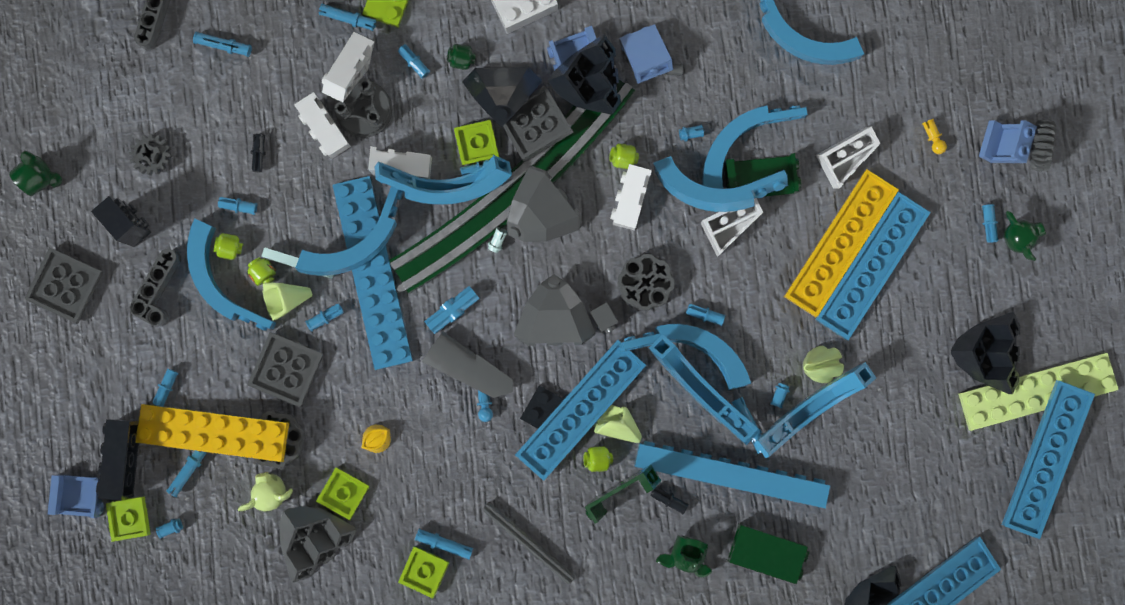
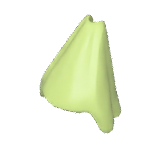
(282, 298)
(823, 364)
(618, 424)

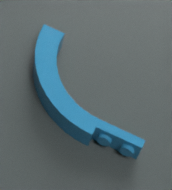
(806, 48)
(759, 116)
(446, 191)
(712, 198)
(356, 256)
(200, 270)
(708, 343)
(702, 391)
(813, 406)

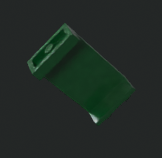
(748, 171)
(647, 477)
(768, 554)

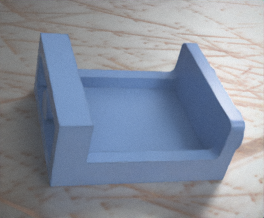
(564, 48)
(646, 53)
(1007, 142)
(74, 496)

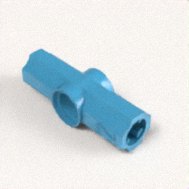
(452, 310)

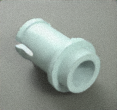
(495, 244)

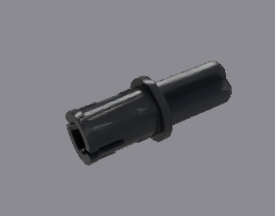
(258, 152)
(669, 500)

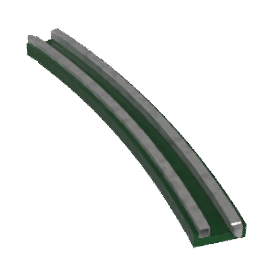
(481, 218)

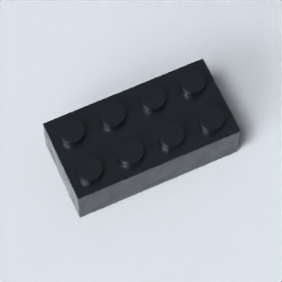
(118, 460)

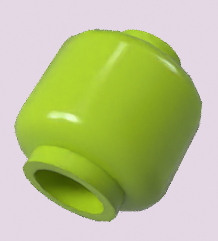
(623, 155)
(227, 246)
(597, 459)

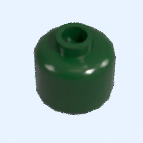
(460, 56)

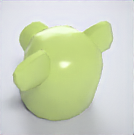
(267, 493)

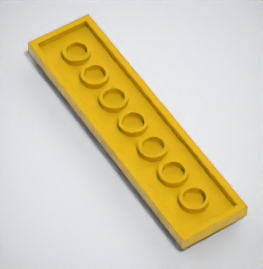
(841, 243)
(212, 433)

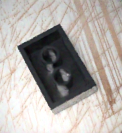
(121, 221)

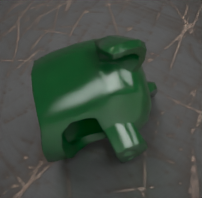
(33, 174)
(1023, 235)
(687, 556)

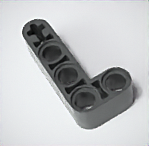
(149, 12)
(159, 286)

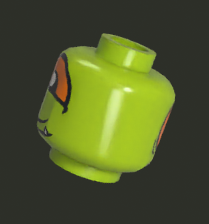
(261, 271)

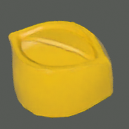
(376, 438)

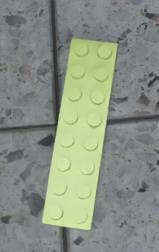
(991, 406)

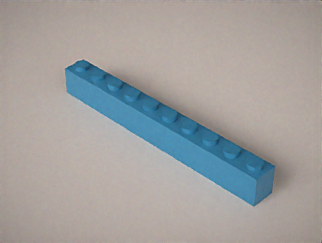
(732, 475)

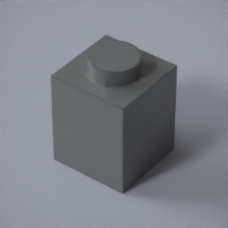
(604, 318)

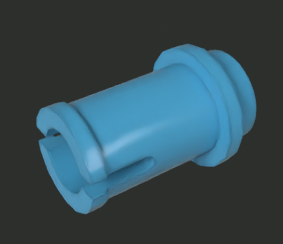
(691, 132)
(780, 395)
(169, 528)

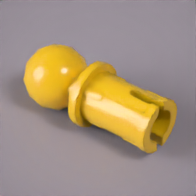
(938, 146)

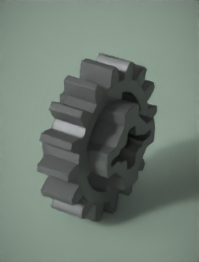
(147, 147)

